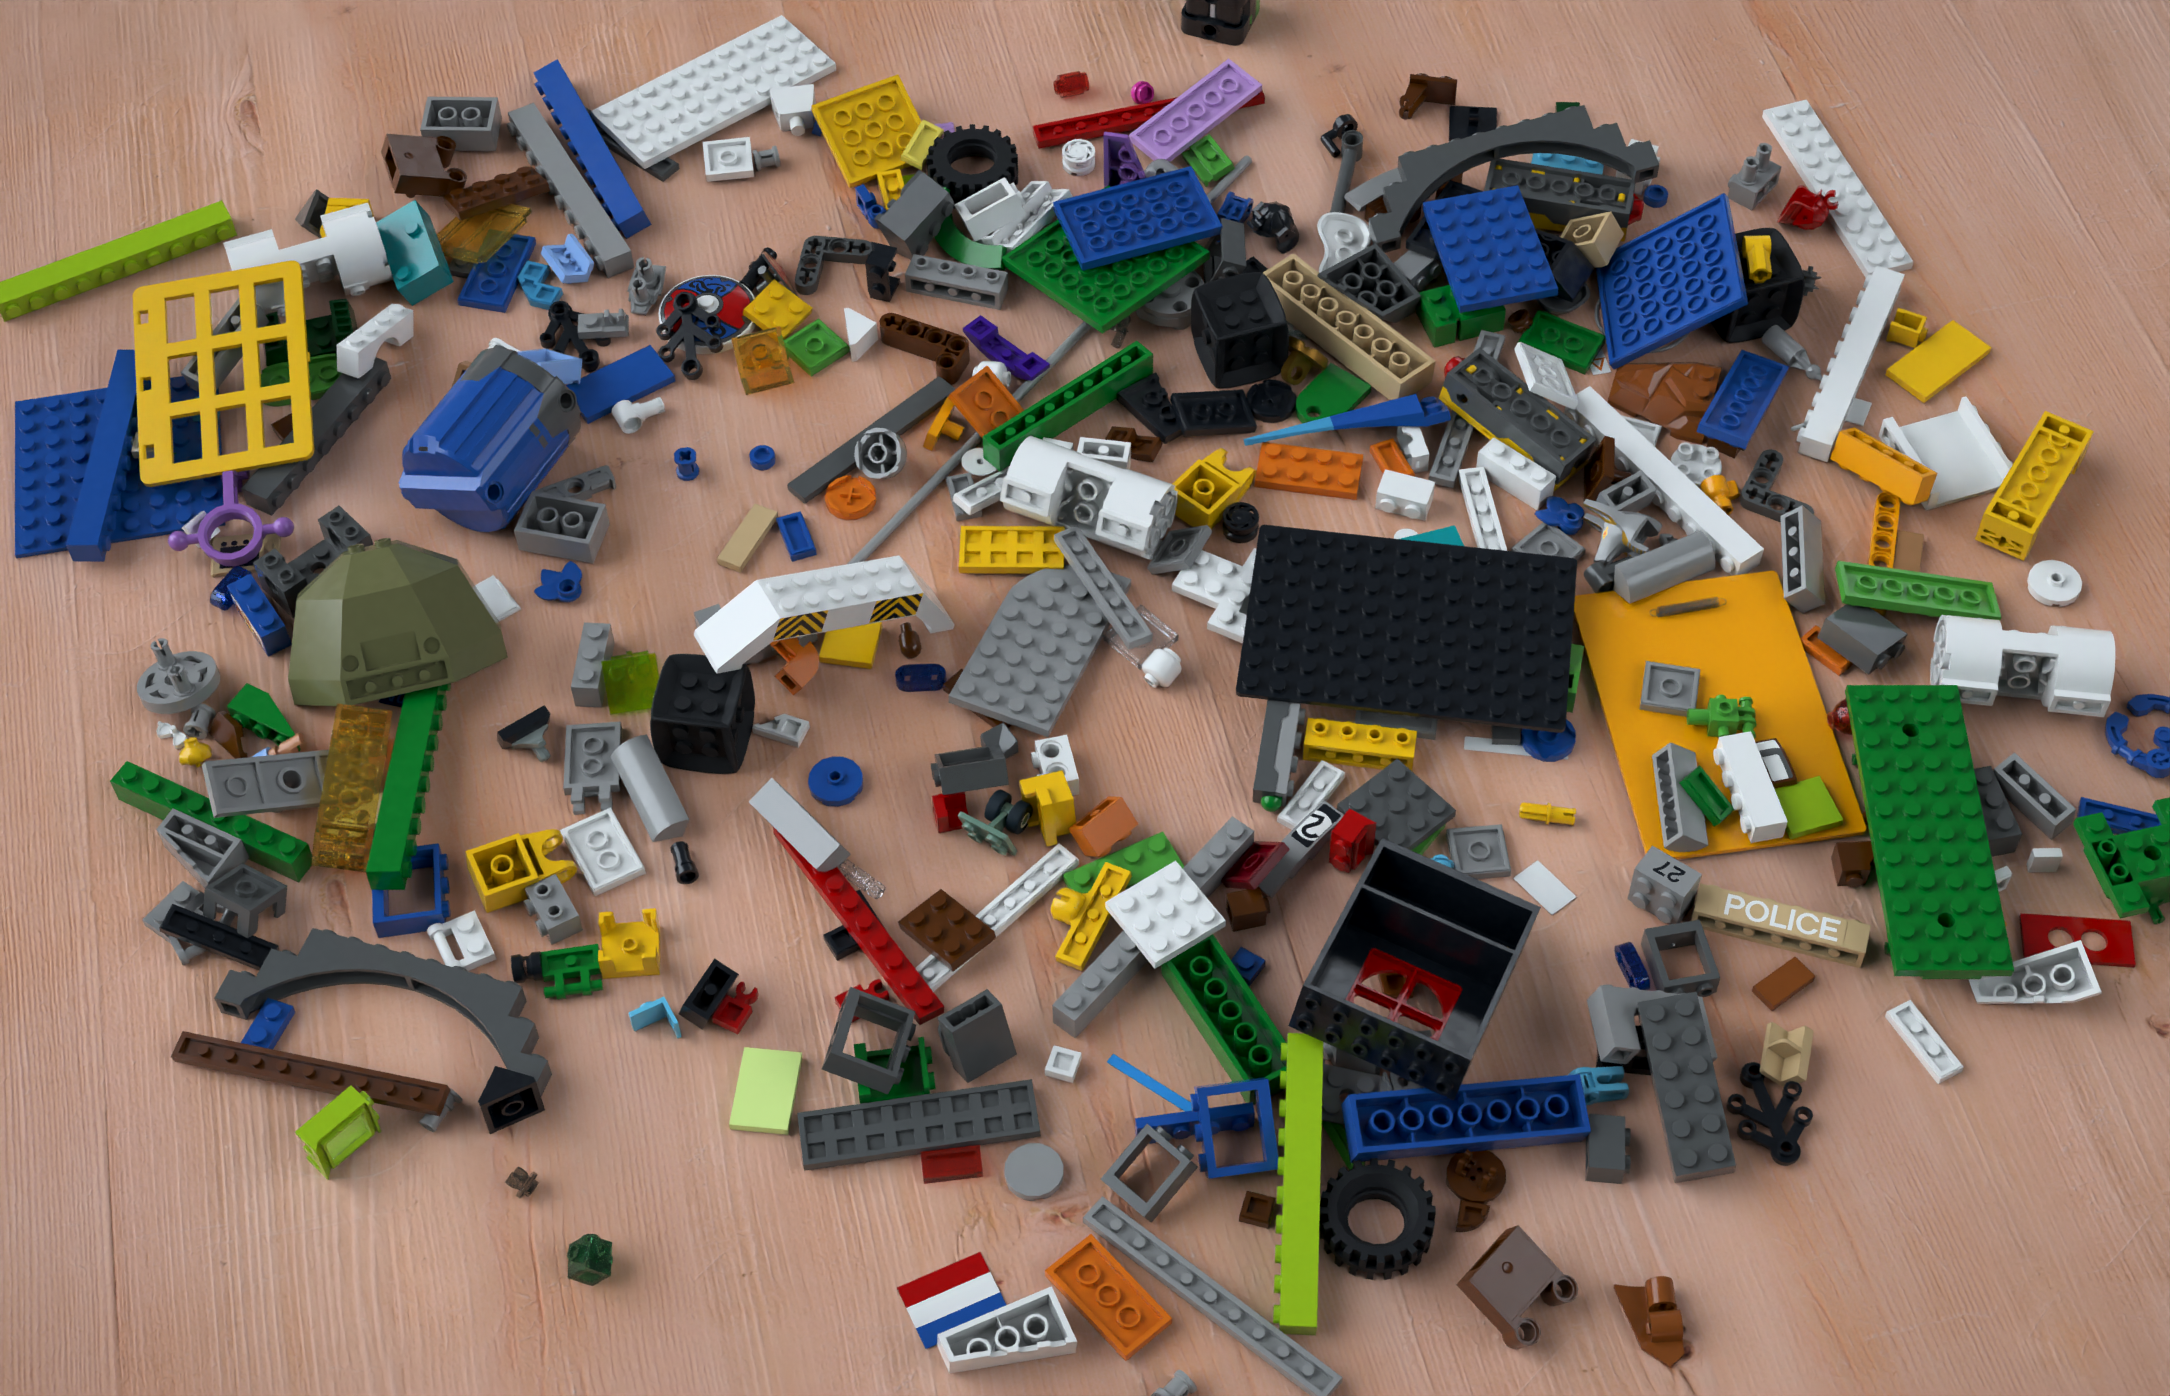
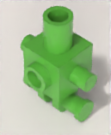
(1724, 716)

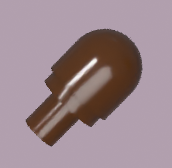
(909, 641)

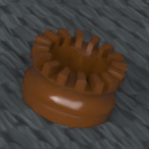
(1520, 320)

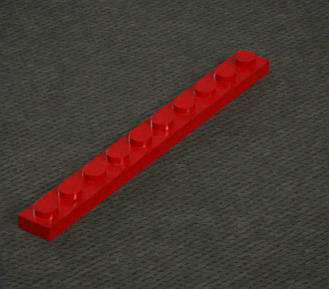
(1109, 121)
(871, 937)

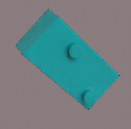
(414, 253)

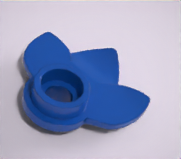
(1561, 514)
(560, 585)

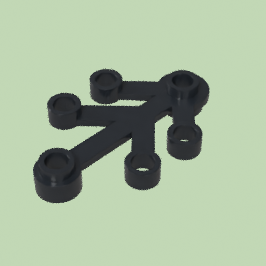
(562, 314)
(687, 333)
(1770, 1117)

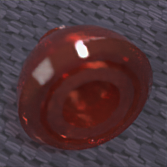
(1840, 718)

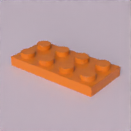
(1309, 470)
(1108, 1297)

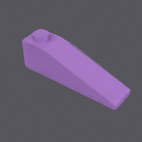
(1120, 160)

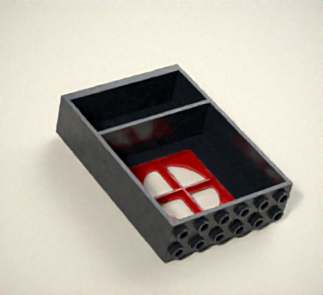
(1435, 932)

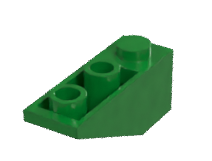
(259, 713)

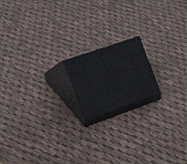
(509, 1099)

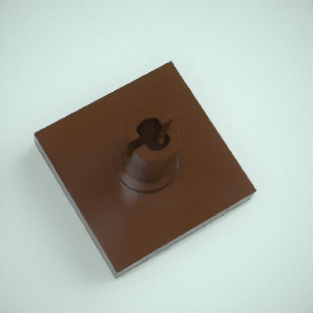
(1600, 470)

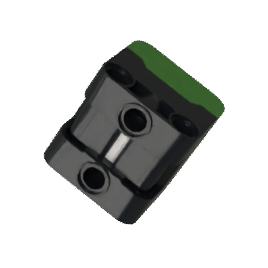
(1219, 19)

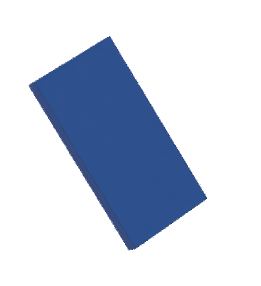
(495, 281)
(621, 380)

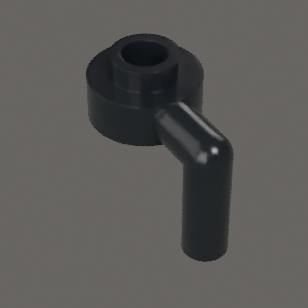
(1340, 126)

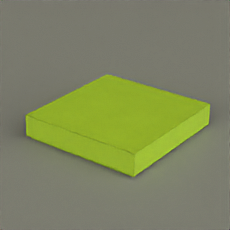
(1808, 808)

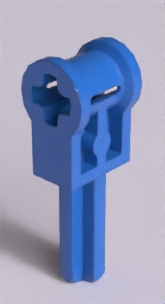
(1235, 208)

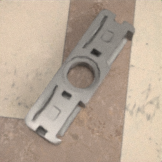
(590, 482)

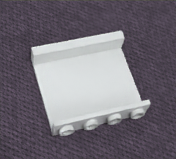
(1954, 447)

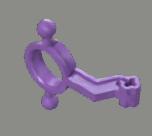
(231, 510)

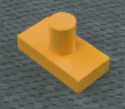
(943, 425)

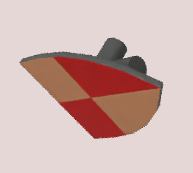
(779, 274)

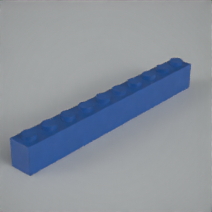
(592, 149)
(107, 464)

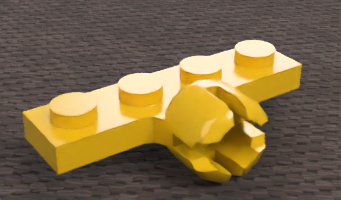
(1087, 914)

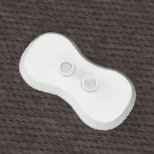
(1342, 237)

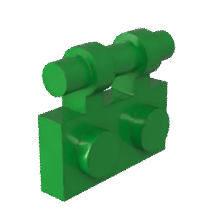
(568, 964)

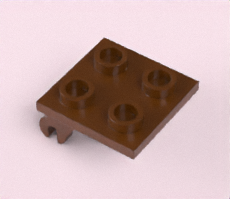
(1427, 89)

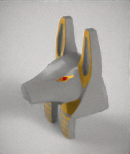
(1620, 531)

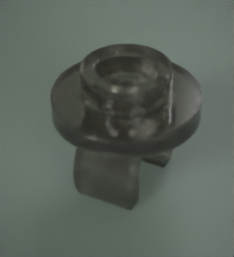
(522, 1181)

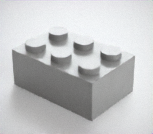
(467, 120)
(562, 527)

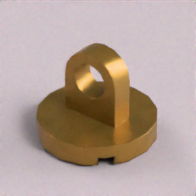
(1303, 359)

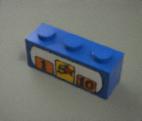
(259, 615)

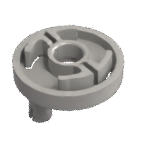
(177, 680)

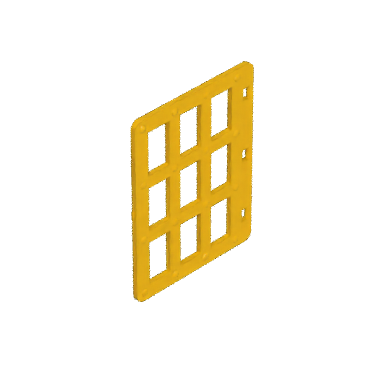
(152, 363)

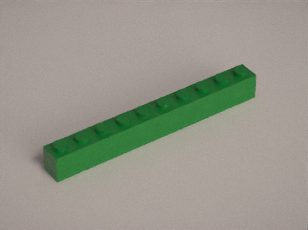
(405, 788)

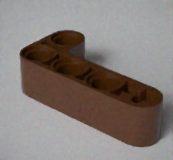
(927, 341)

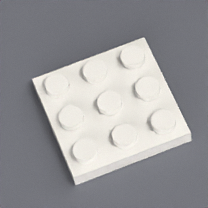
(1165, 914)

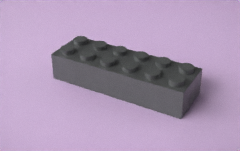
(1686, 1087)

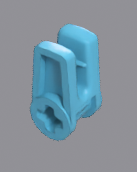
(1602, 1083)

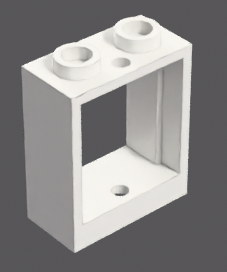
(991, 208)

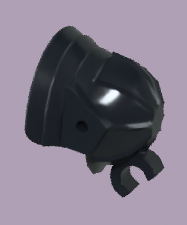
(1275, 221)

